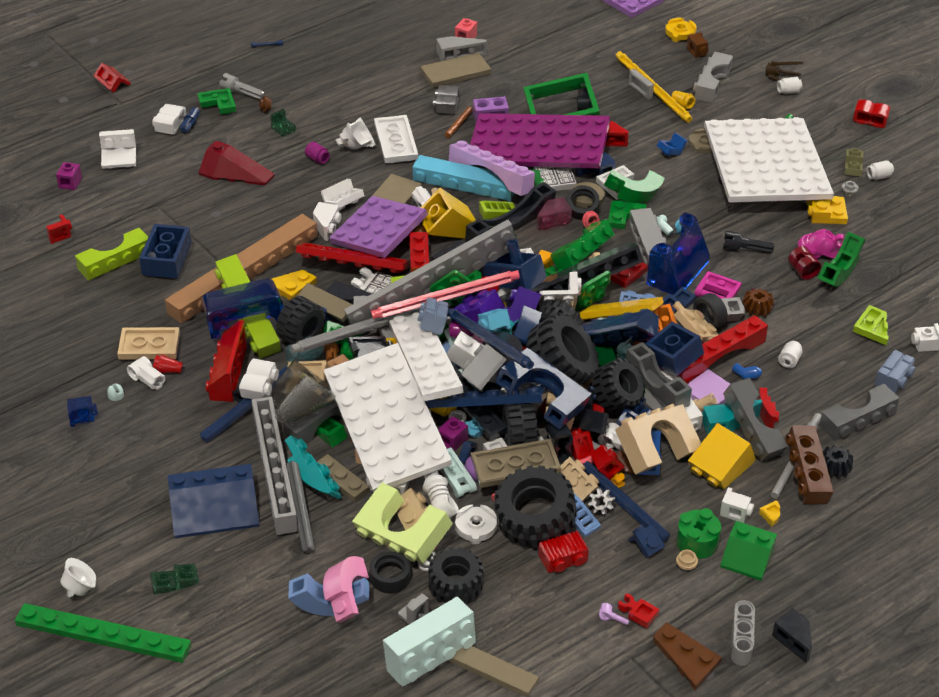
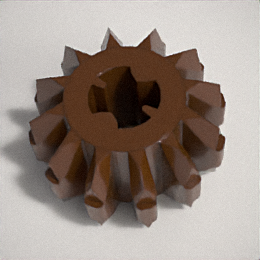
(758, 302)

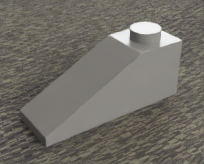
(455, 47)

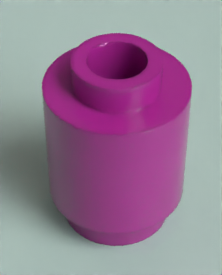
(317, 153)

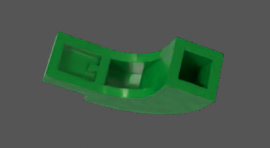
(633, 190)
(845, 261)

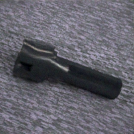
(735, 241)

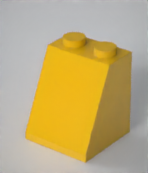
(446, 215)
(722, 457)

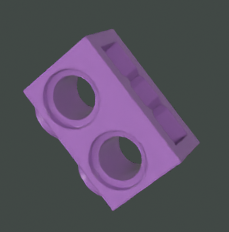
(494, 105)

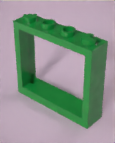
(561, 86)

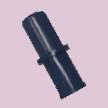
(189, 120)

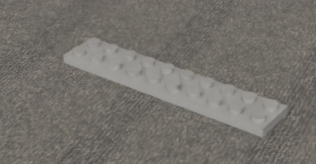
(465, 259)

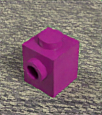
(69, 176)
(453, 433)

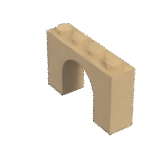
(637, 440)

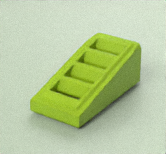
(494, 209)

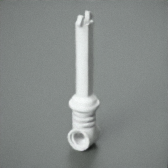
(437, 491)

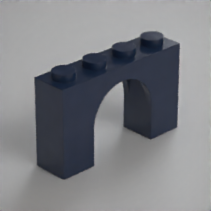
(569, 395)

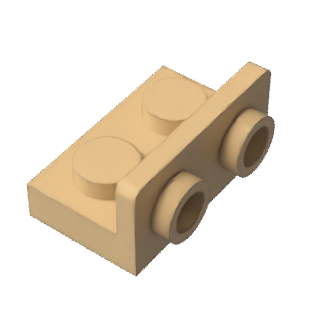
(581, 483)

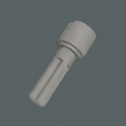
(233, 83)

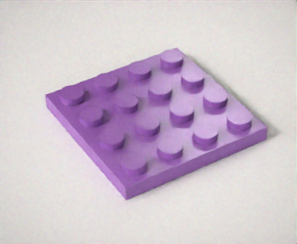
(378, 226)

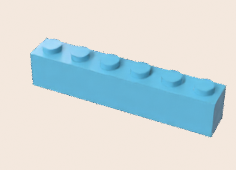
(460, 177)

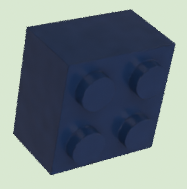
(675, 348)

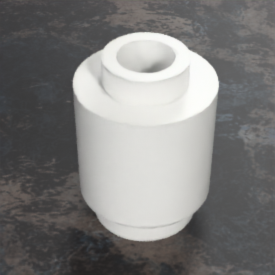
(789, 85)
(880, 170)
(790, 354)

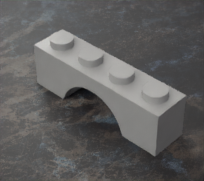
(707, 85)

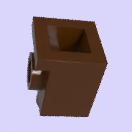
(697, 45)

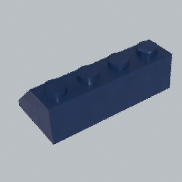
(618, 329)

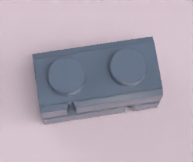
(433, 315)
(895, 371)

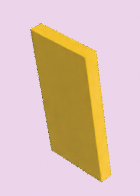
(620, 308)

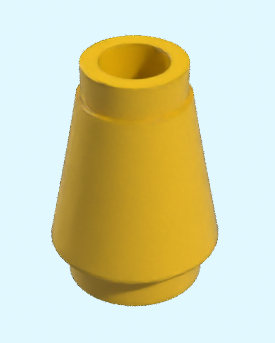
(686, 100)

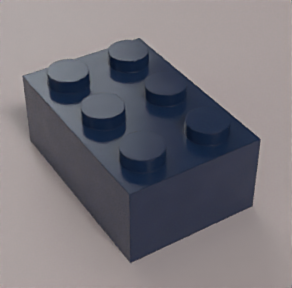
(165, 251)

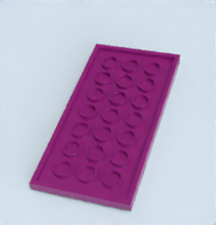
(543, 139)

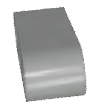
(743, 633)

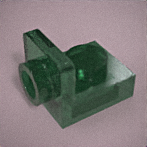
(281, 124)

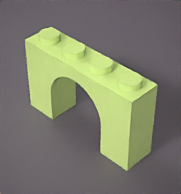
(415, 542)

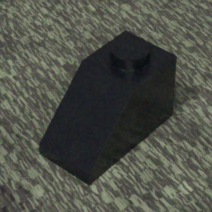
(794, 633)

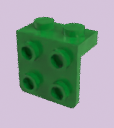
(453, 279)
(593, 291)

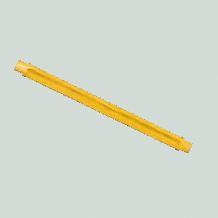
(665, 97)

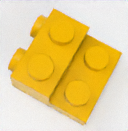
(828, 211)

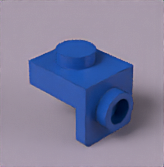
(674, 146)

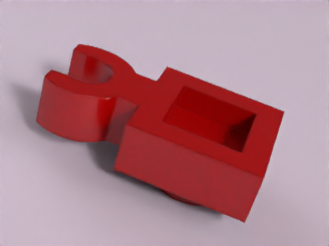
(640, 611)

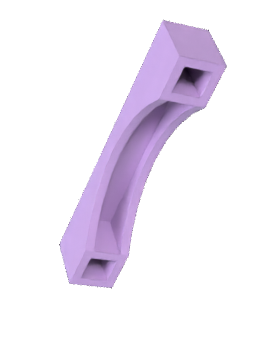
(515, 177)

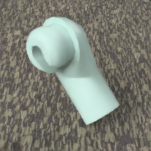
(661, 221)

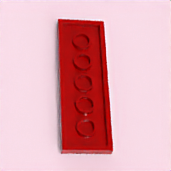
(359, 258)

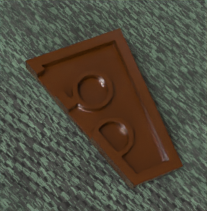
(690, 656)

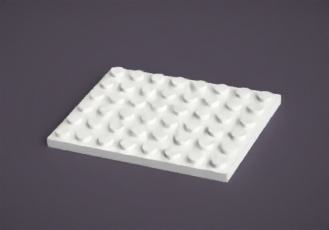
(767, 160)

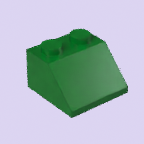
(748, 550)

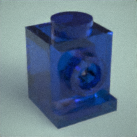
(81, 410)

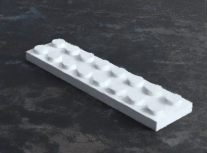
(425, 358)

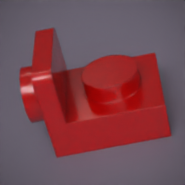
(60, 230)
(582, 444)

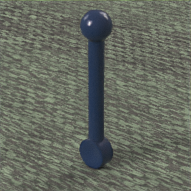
(279, 43)

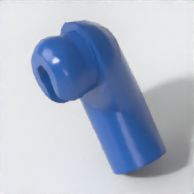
(749, 372)

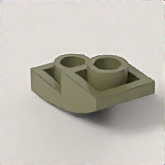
(853, 162)

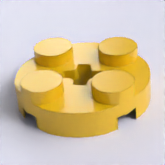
(680, 29)

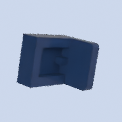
(647, 540)

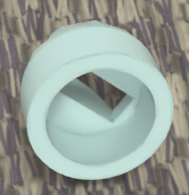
(113, 395)

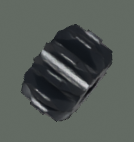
(838, 461)

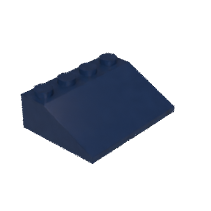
(213, 501)

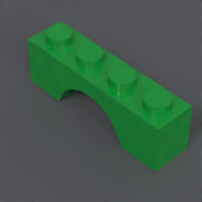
(577, 250)

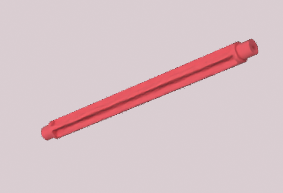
(446, 294)

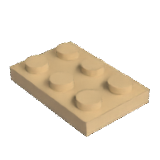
(148, 342)

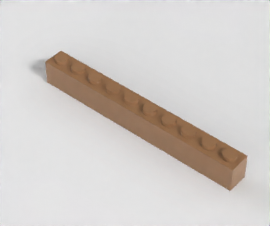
(254, 260)

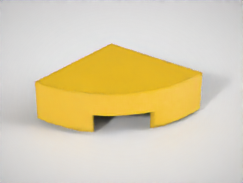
(771, 513)

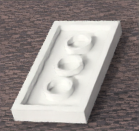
(395, 139)

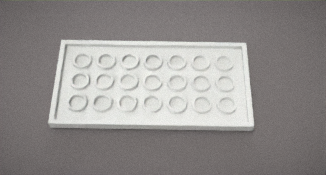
(387, 417)

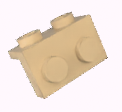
(412, 508)

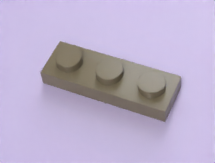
(348, 483)

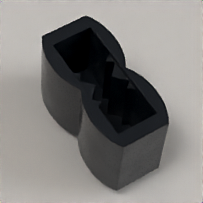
(561, 441)

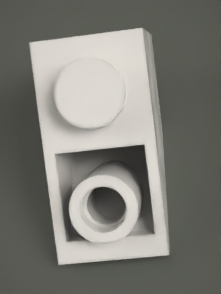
(326, 217)

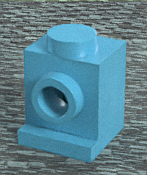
(494, 320)

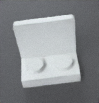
(118, 148)

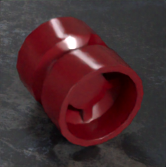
(804, 262)

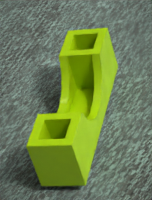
(95, 263)

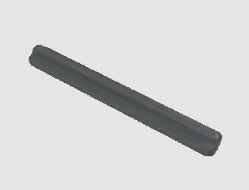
(300, 507)

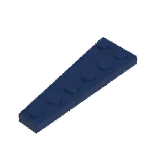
(534, 394)

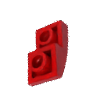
(768, 409)

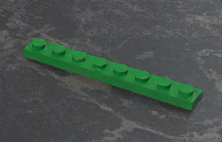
(103, 633)

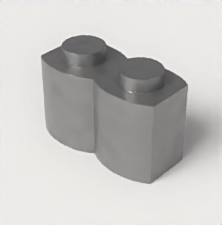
(446, 99)

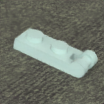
(457, 474)

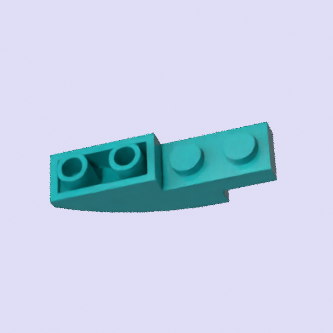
(311, 471)

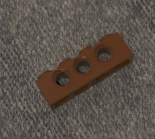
(809, 464)

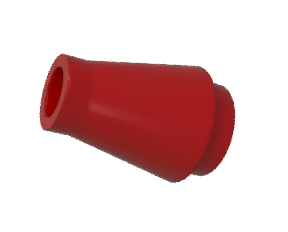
(167, 365)

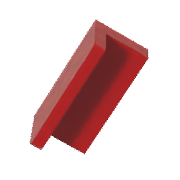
(110, 77)

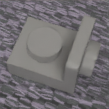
(415, 609)

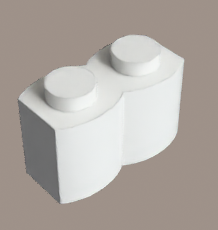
(169, 119)
(258, 379)

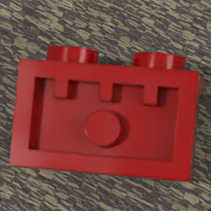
(629, 275)

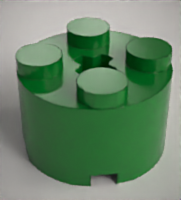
(699, 532)

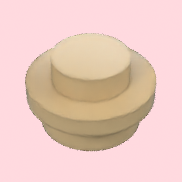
(687, 560)

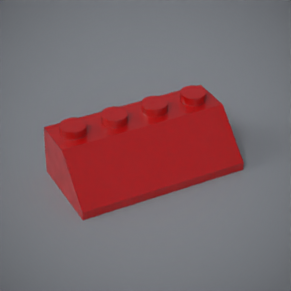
(227, 363)

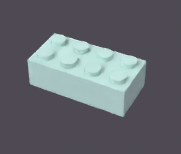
(429, 641)

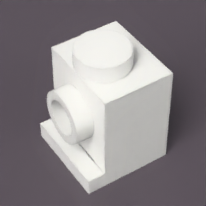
(926, 338)
(736, 506)

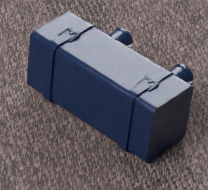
(528, 265)

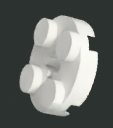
(479, 532)

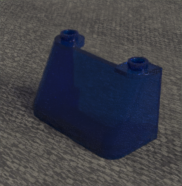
(682, 262)
(240, 302)

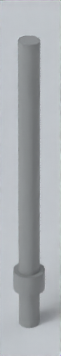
(790, 467)

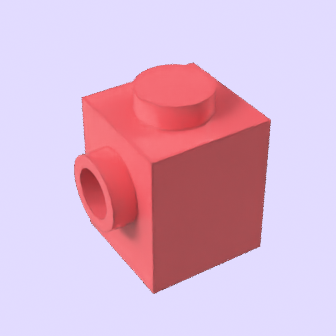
(466, 28)

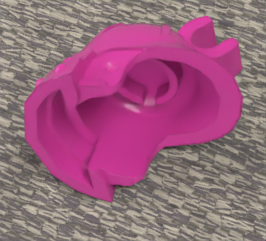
(822, 243)

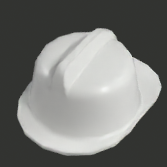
(77, 577)

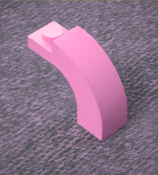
(338, 586)

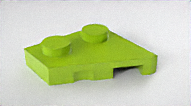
(873, 325)

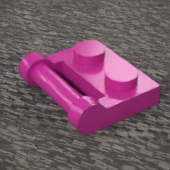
(718, 284)

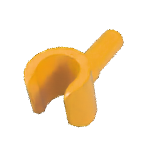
(618, 480)

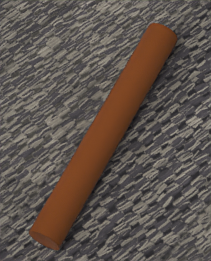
(458, 122)

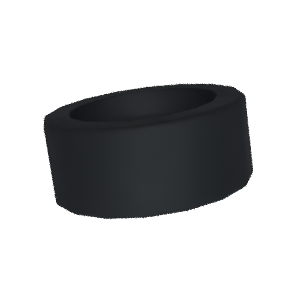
(583, 190)
(716, 306)
(389, 585)

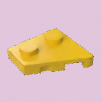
(293, 283)

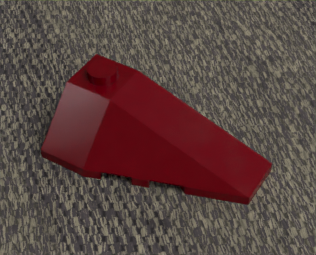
(229, 163)

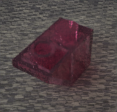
(554, 213)

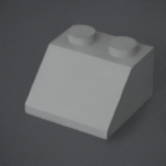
(482, 366)

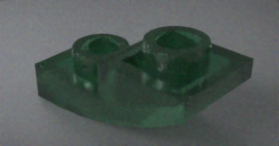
(180, 578)

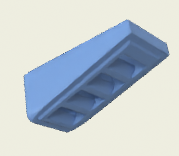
(588, 517)

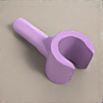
(607, 614)

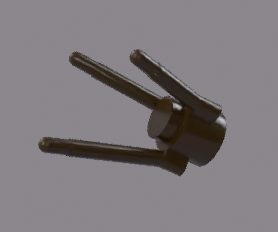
(774, 70)

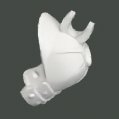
(356, 136)

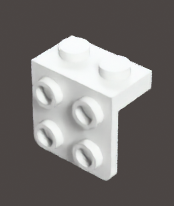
(569, 296)

